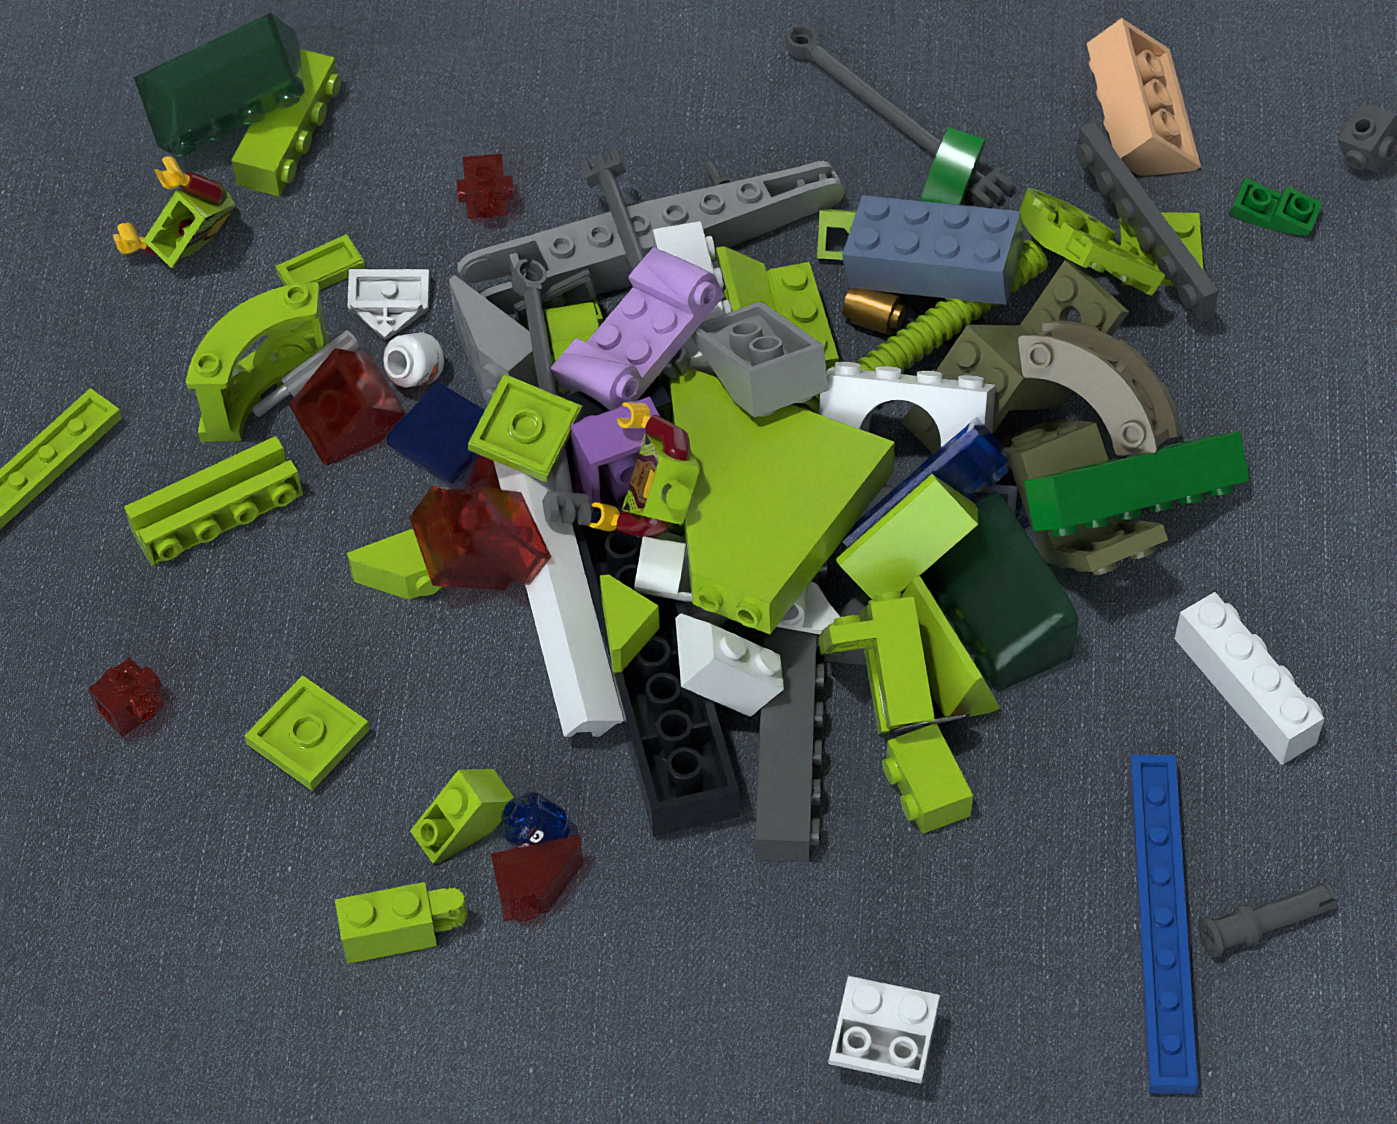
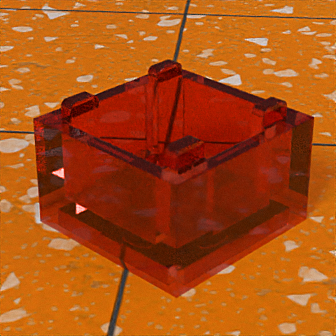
(446, 546)

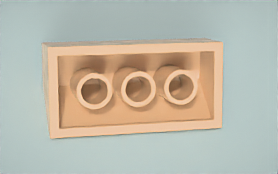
(1142, 101)

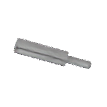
(300, 375)

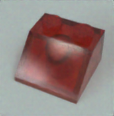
(346, 406)

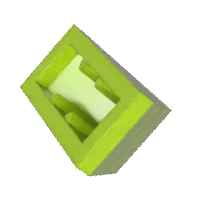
(628, 620)

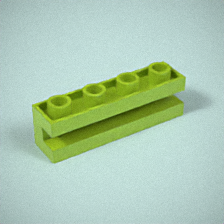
(213, 501)

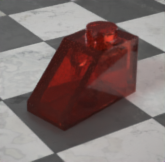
(505, 532)
(535, 876)

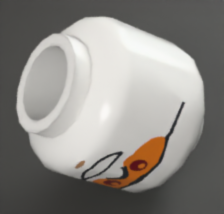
(413, 359)

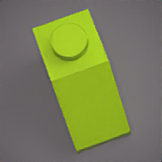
(392, 567)

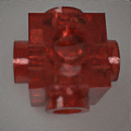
(485, 186)
(127, 696)

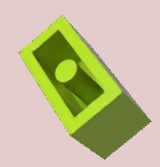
(928, 779)

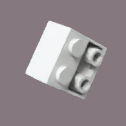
(885, 1029)

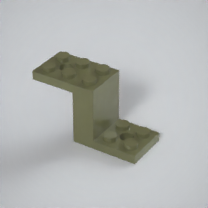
(995, 354)
(1064, 445)

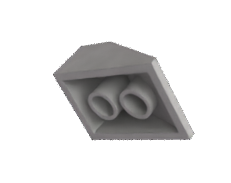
(490, 339)
(762, 358)

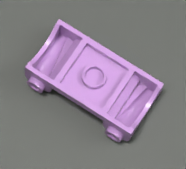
(641, 332)

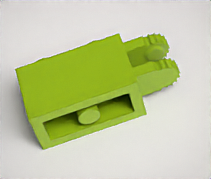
(397, 920)

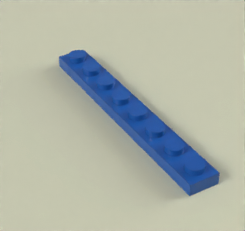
(1163, 925)

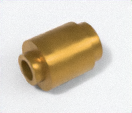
(873, 309)

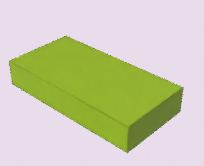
(323, 264)

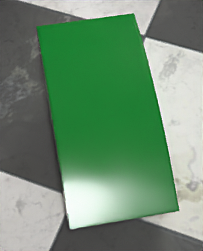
(953, 167)
(1284, 212)

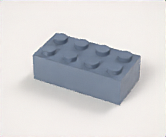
(933, 249)

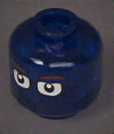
(533, 820)

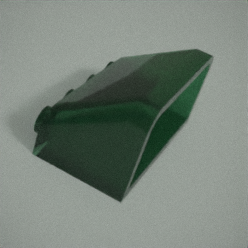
(222, 85)
(1003, 598)

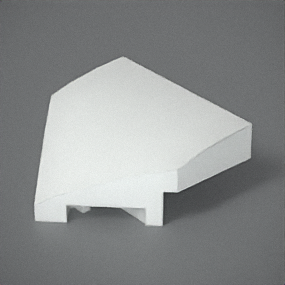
(388, 298)

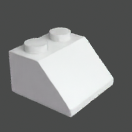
(726, 666)

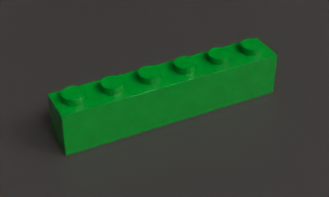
(1135, 482)

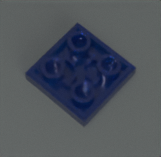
(438, 432)

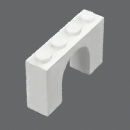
(951, 403)

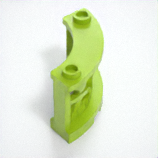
(230, 389)

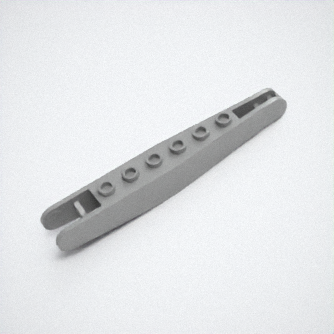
(726, 211)

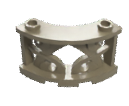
(1109, 378)

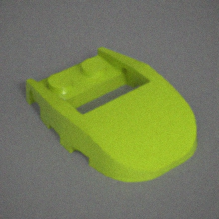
(1085, 240)

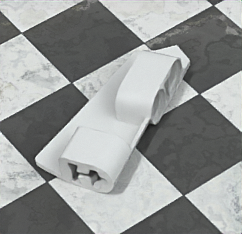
(665, 574)

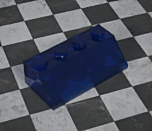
(961, 463)

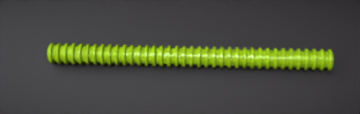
(933, 329)

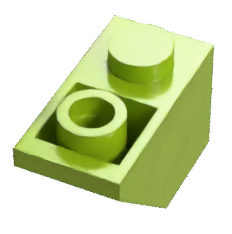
(462, 813)

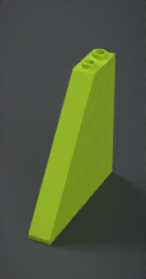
(768, 497)

